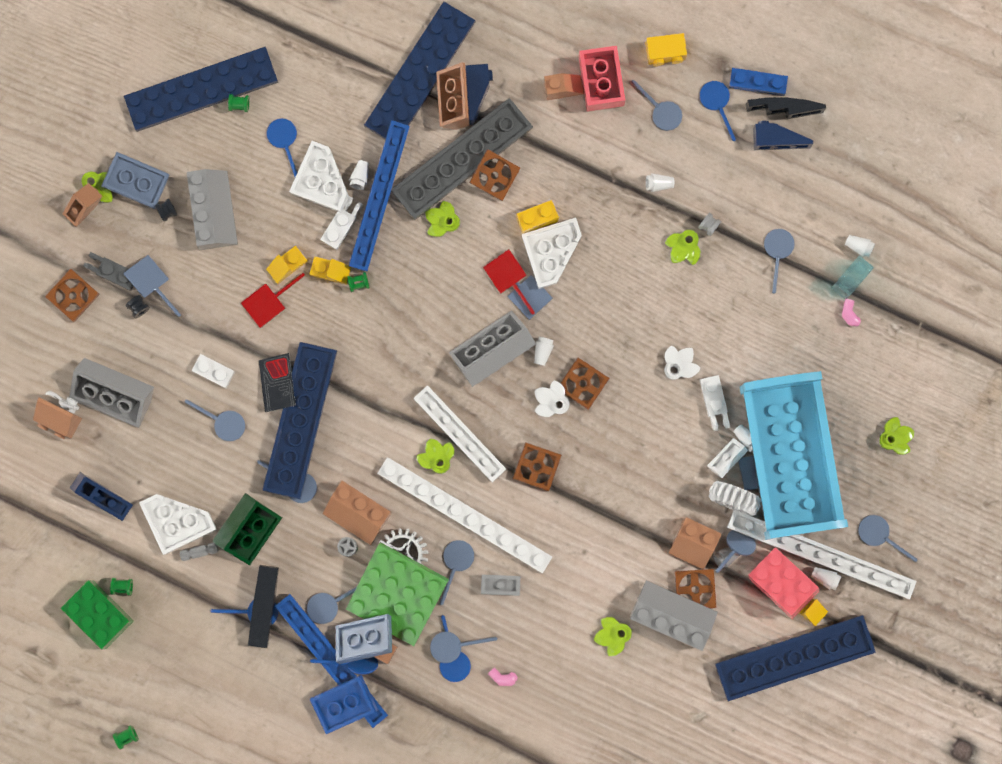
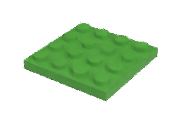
(398, 588)

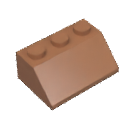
(453, 97)
(356, 512)

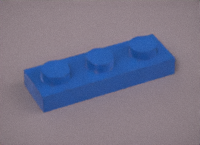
(758, 81)

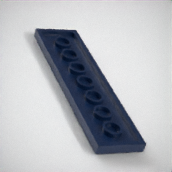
(418, 73)
(200, 89)
(300, 422)
(795, 658)

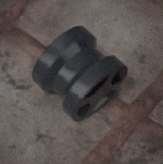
(166, 210)
(137, 306)

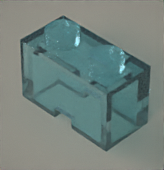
(852, 277)

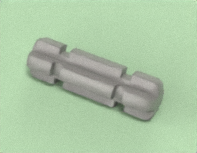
(198, 551)

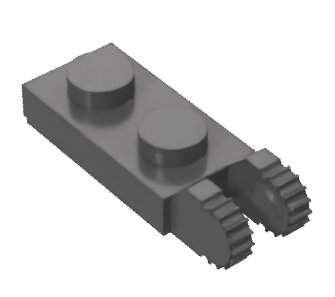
(110, 271)

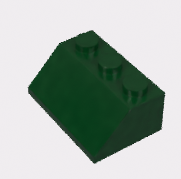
(247, 529)

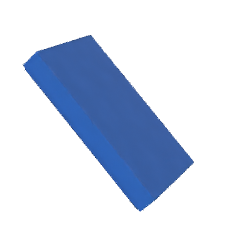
(343, 704)

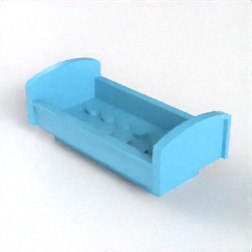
(793, 455)

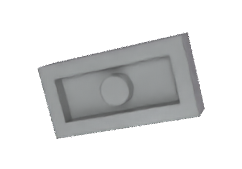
(500, 585)

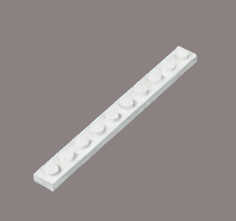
(465, 515)
(825, 556)

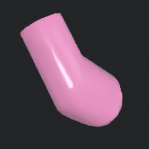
(848, 314)
(503, 680)

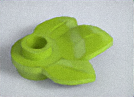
(98, 178)
(439, 219)
(682, 249)
(899, 436)
(434, 453)
(610, 636)

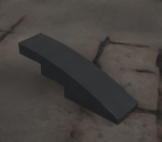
(790, 106)
(263, 606)

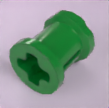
(238, 103)
(363, 277)
(121, 586)
(125, 737)

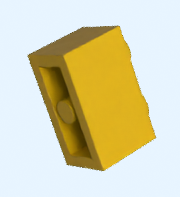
(666, 49)
(537, 217)

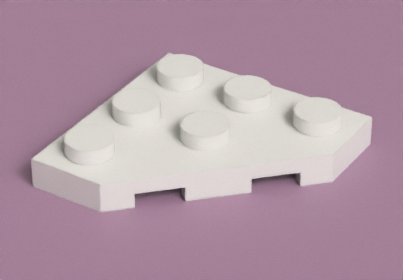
(320, 179)
(551, 250)
(175, 522)

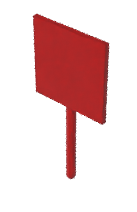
(506, 272)
(264, 304)

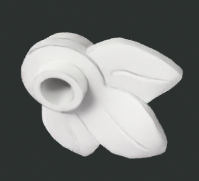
(681, 361)
(549, 397)
(68, 404)

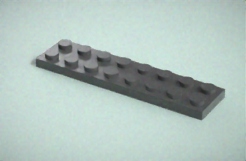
(461, 159)

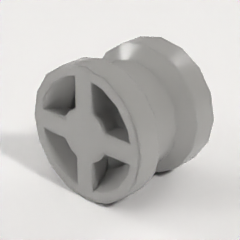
(709, 224)
(344, 546)

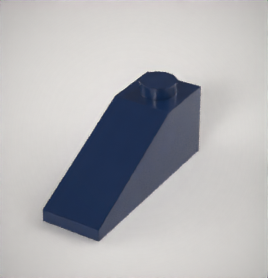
(477, 88)
(775, 137)
(100, 496)

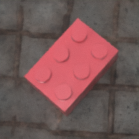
(601, 78)
(783, 583)

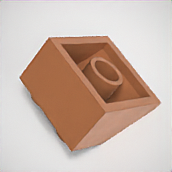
(56, 418)
(694, 543)

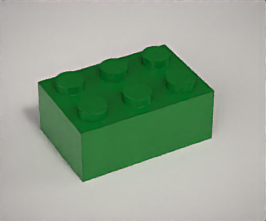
(97, 614)

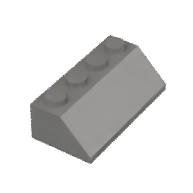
(212, 208)
(492, 348)
(111, 392)
(674, 615)

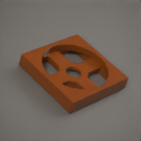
(498, 168)
(73, 315)
(603, 379)
(534, 473)
(709, 573)

